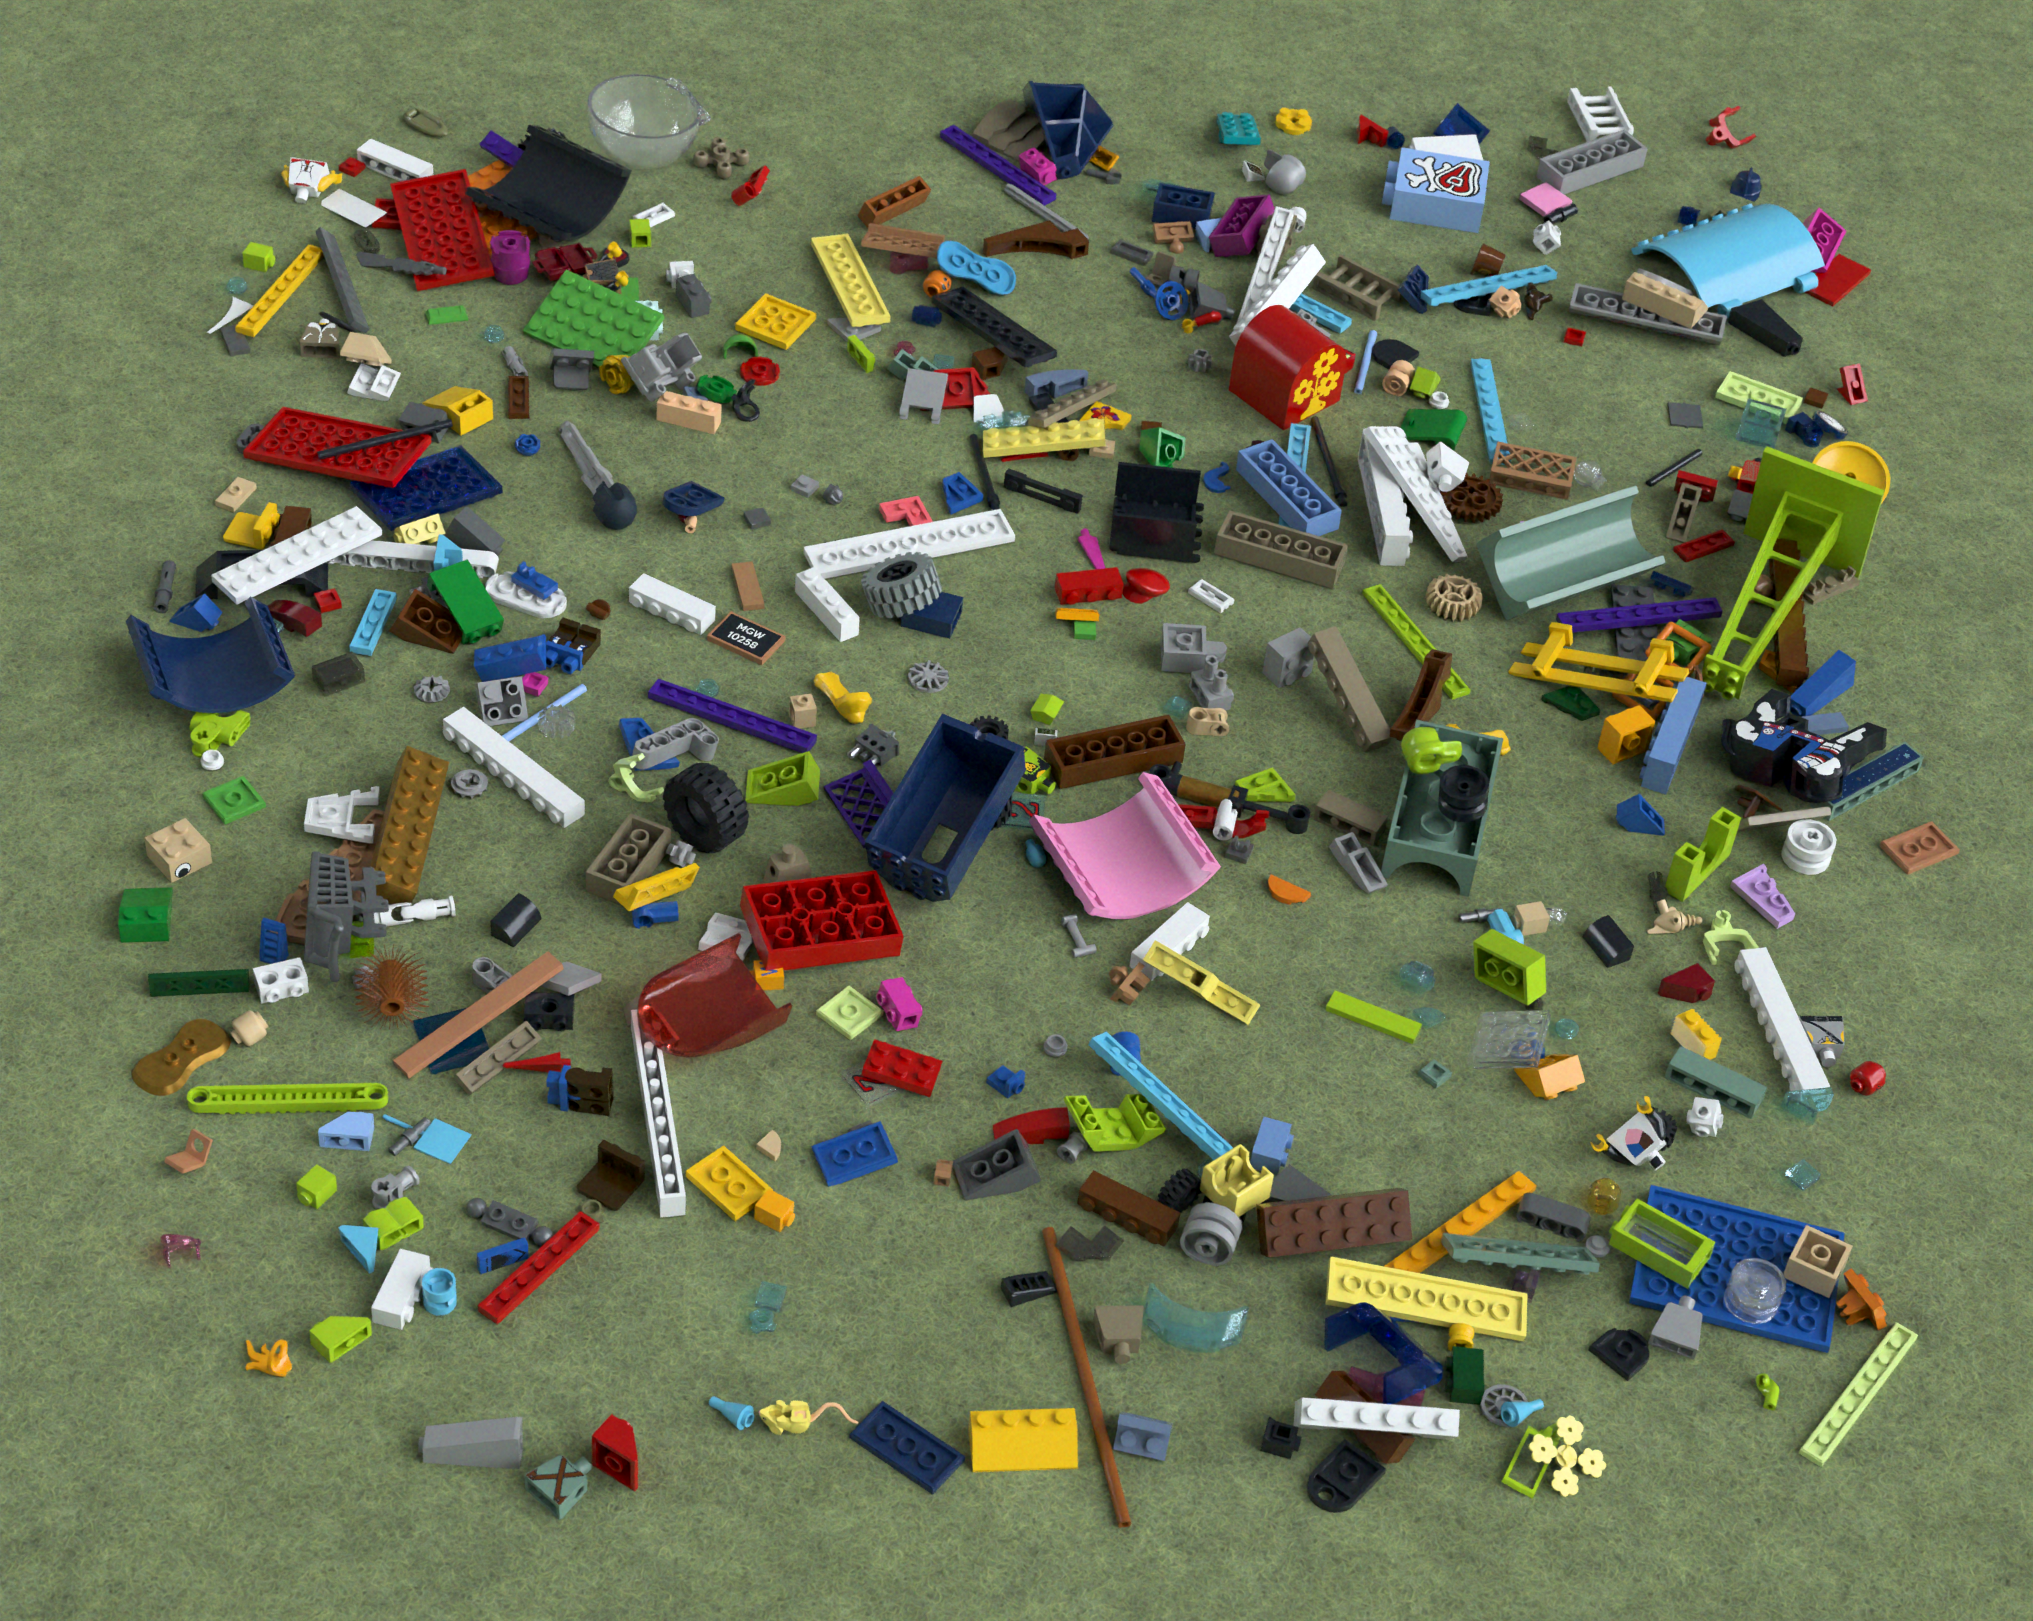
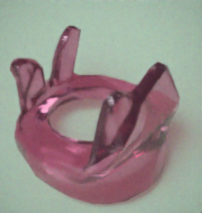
(175, 1242)

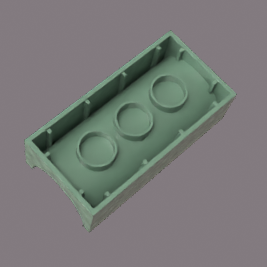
(1565, 554)
(1421, 830)

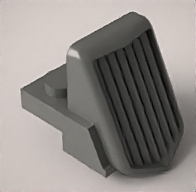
(571, 368)

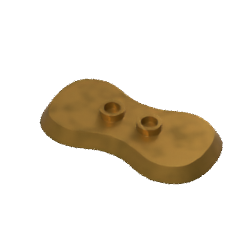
(170, 1067)

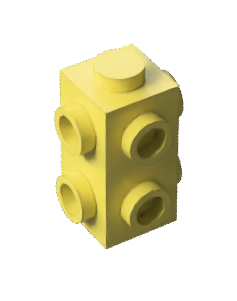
(420, 531)

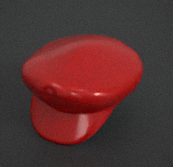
(1144, 584)

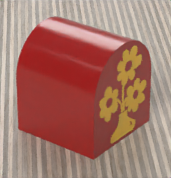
(1286, 367)

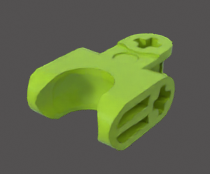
(210, 730)

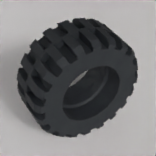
(705, 807)

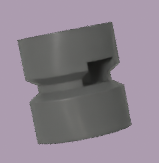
(1187, 279)

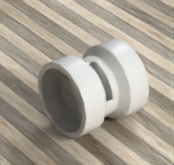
(1301, 217)

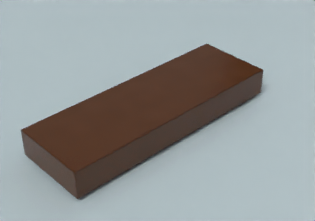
(518, 397)

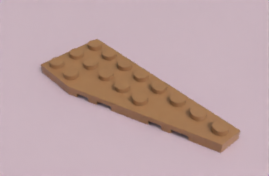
(359, 855)

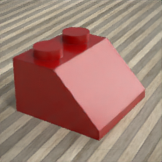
(616, 1451)

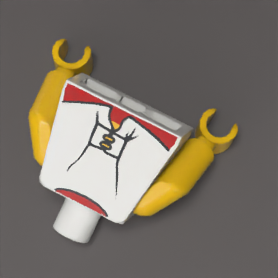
(308, 178)

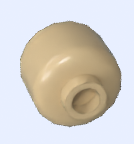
(249, 1028)

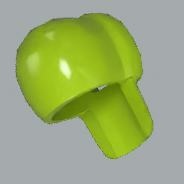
(1421, 745)

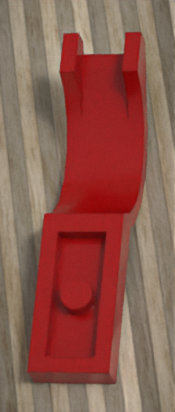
(1205, 818)

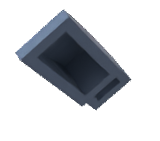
(1056, 382)

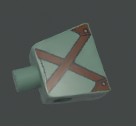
(558, 1483)

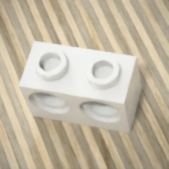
(281, 980)

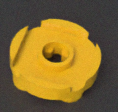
(1286, 116)

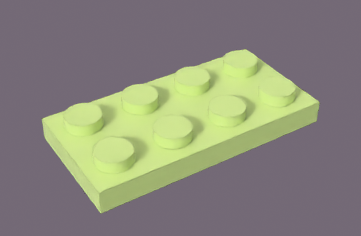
(1738, 388)

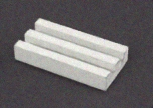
(656, 218)
(1209, 597)

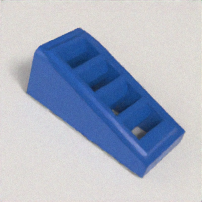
(273, 945)

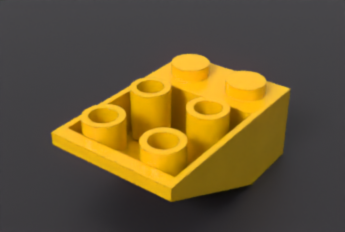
(464, 407)

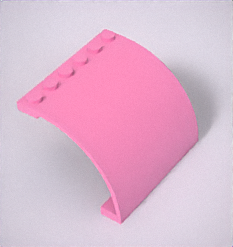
(1130, 857)

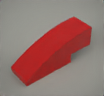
(1037, 1125)

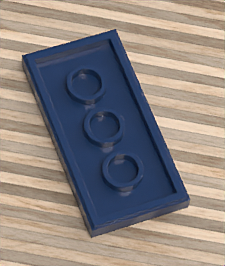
(907, 1447)

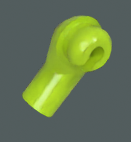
(1769, 1390)

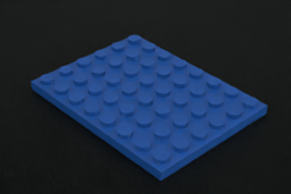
(1739, 1234)

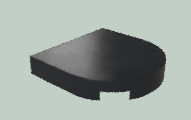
(1475, 305)
(1391, 350)
(1622, 1351)

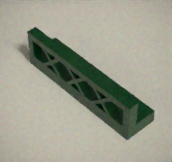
(198, 982)

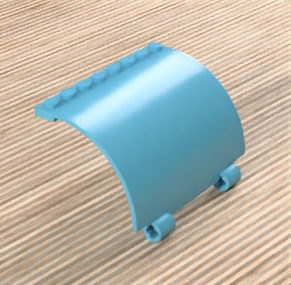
(1742, 255)

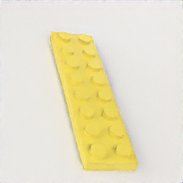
(850, 280)
(1427, 1298)

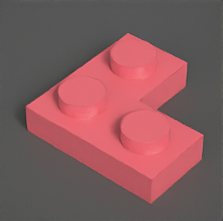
(907, 508)

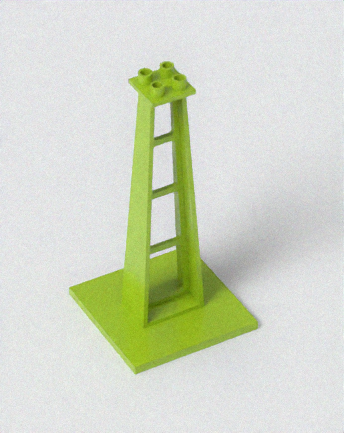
(1832, 526)

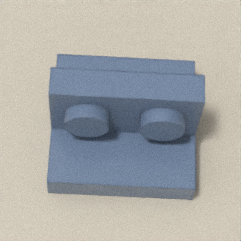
(1142, 1435)

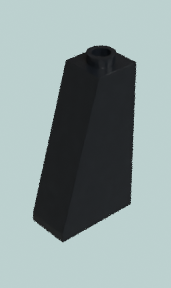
(1766, 326)

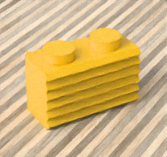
(1695, 1034)

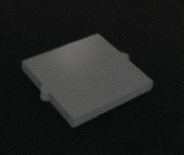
(1685, 415)

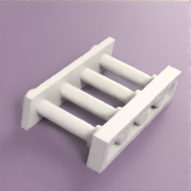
(1588, 123)

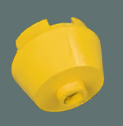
(615, 374)

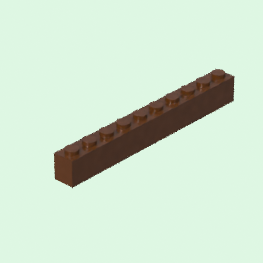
(1790, 636)

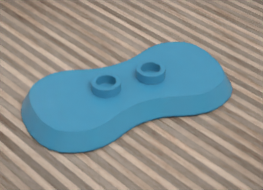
(989, 273)

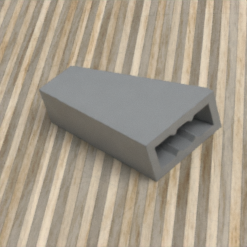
(475, 1443)

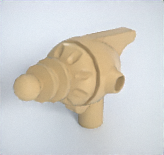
(1672, 920)

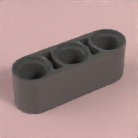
(1553, 1216)

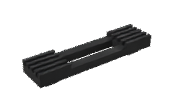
(1017, 482)

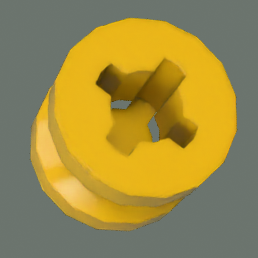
(1460, 1336)

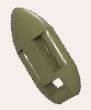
(425, 122)

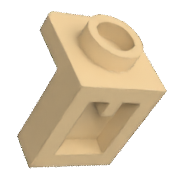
(1103, 451)

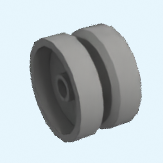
(1211, 1234)

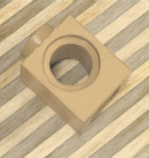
(802, 711)

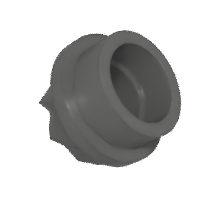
(833, 494)

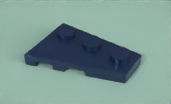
(1411, 288)

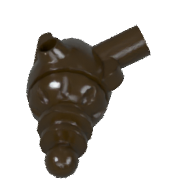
(1534, 300)

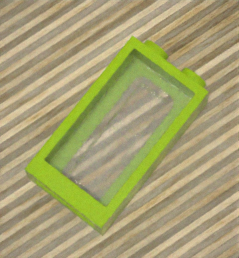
(1661, 1242)

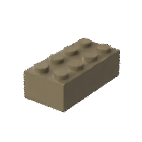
(628, 856)

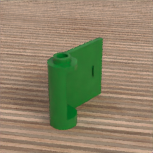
(1435, 424)

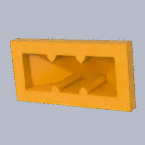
(1104, 158)

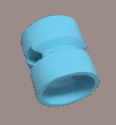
(439, 1291)

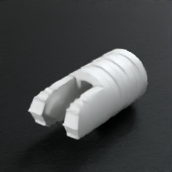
(1225, 821)

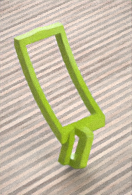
(1549, 1432)

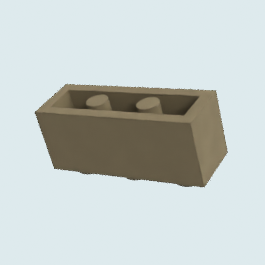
(1350, 817)

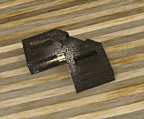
(1537, 147)
(1080, 1248)

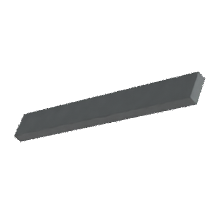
(342, 280)

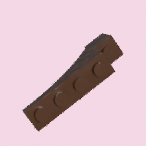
(1038, 238)
(1426, 695)

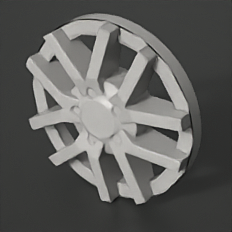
(928, 677)
(1497, 1404)

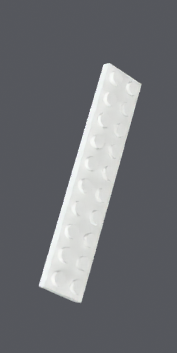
(932, 538)

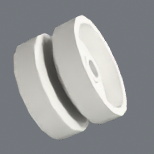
(1808, 846)

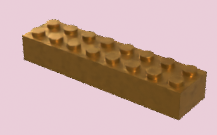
(408, 824)

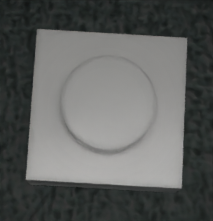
(805, 486)

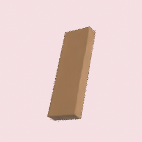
(747, 586)

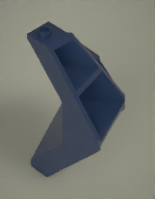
(1070, 123)

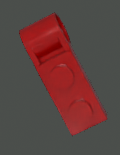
(751, 188)

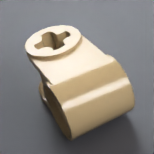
(1206, 721)

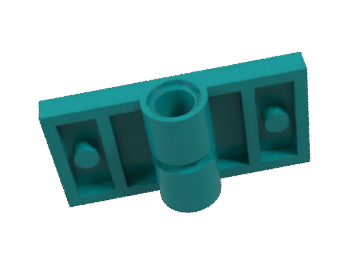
(1238, 129)

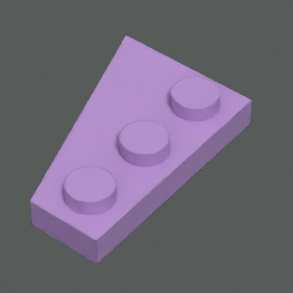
(1763, 896)

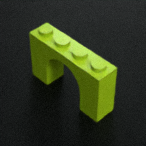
(1694, 865)

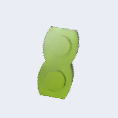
(394, 1222)

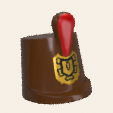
(1488, 261)

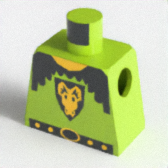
(1036, 775)

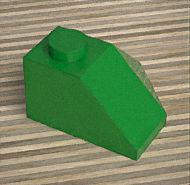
(1161, 446)

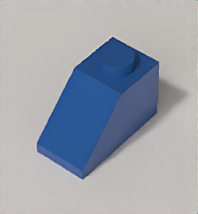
(197, 614)
(1639, 816)

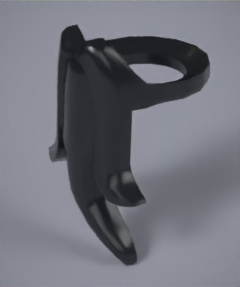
(742, 398)

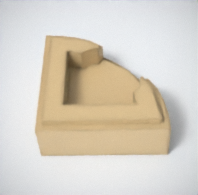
(770, 1145)

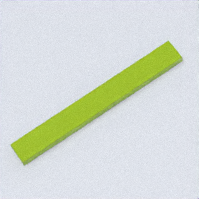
(1410, 635)

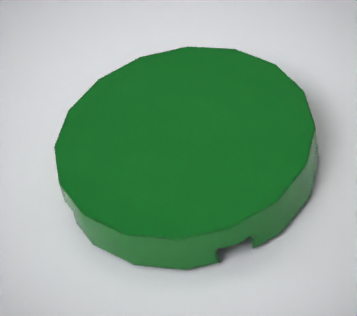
(716, 388)

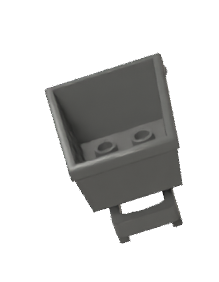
(330, 924)

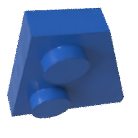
(960, 493)

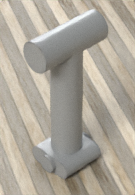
(1082, 949)

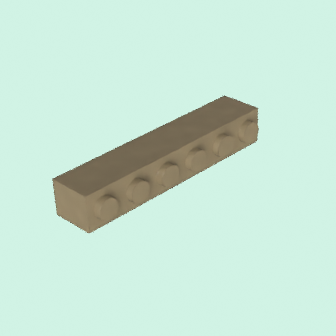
(1349, 689)

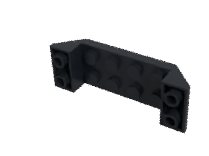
(314, 579)

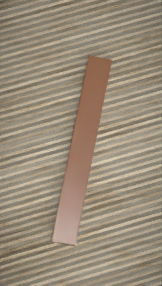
(478, 1014)

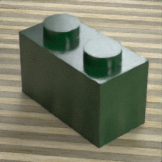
(1465, 1375)

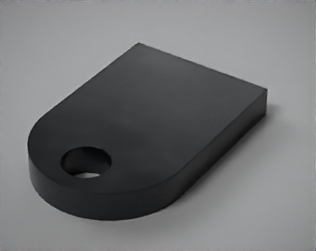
(1345, 1475)

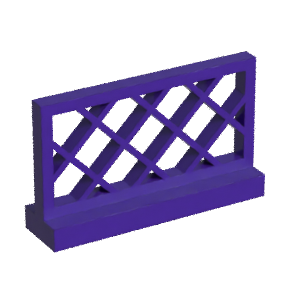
(877, 786)

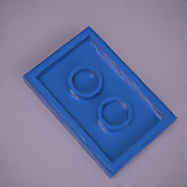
(854, 1154)

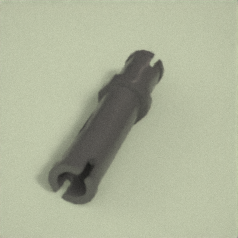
(163, 592)

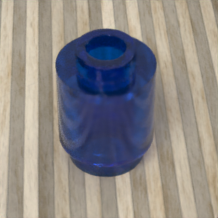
(926, 315)

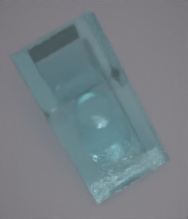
(1807, 1102)

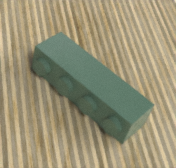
(1715, 1082)

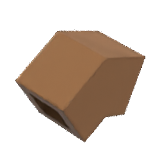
(943, 1172)

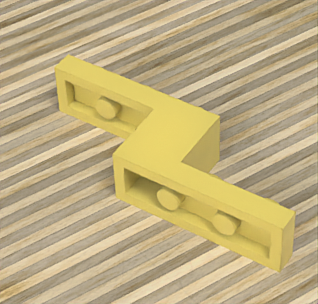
(1201, 982)

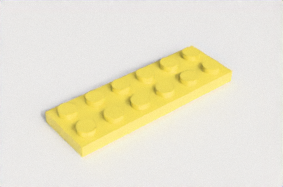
(1037, 439)

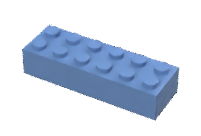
(1288, 489)
(1672, 735)

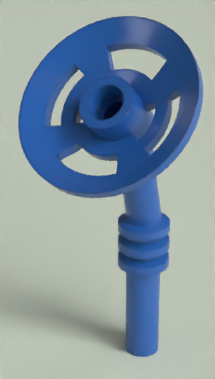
(1169, 300)

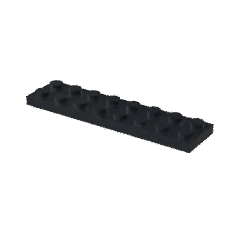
(994, 327)

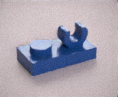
(533, 581)

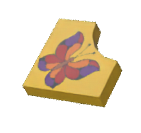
(1112, 417)

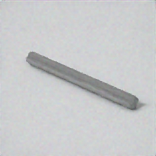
(1039, 209)

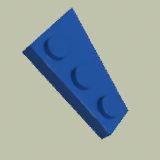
(636, 729)

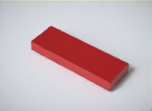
(1703, 546)

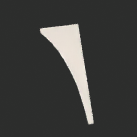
(237, 308)

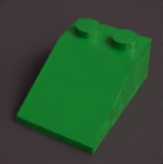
(145, 915)

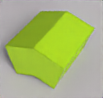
(1046, 708)

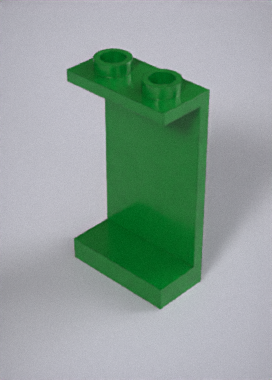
(467, 601)

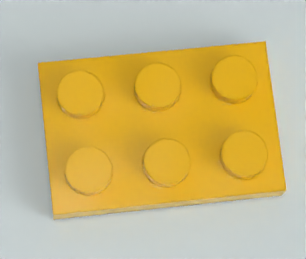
(728, 1182)

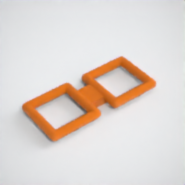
(1670, 627)

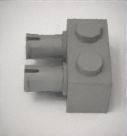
(1210, 685)

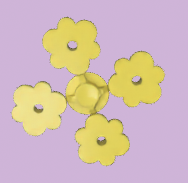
(1566, 1456)

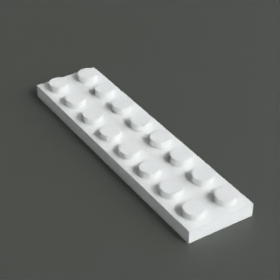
(296, 555)

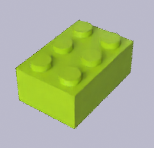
(1509, 967)

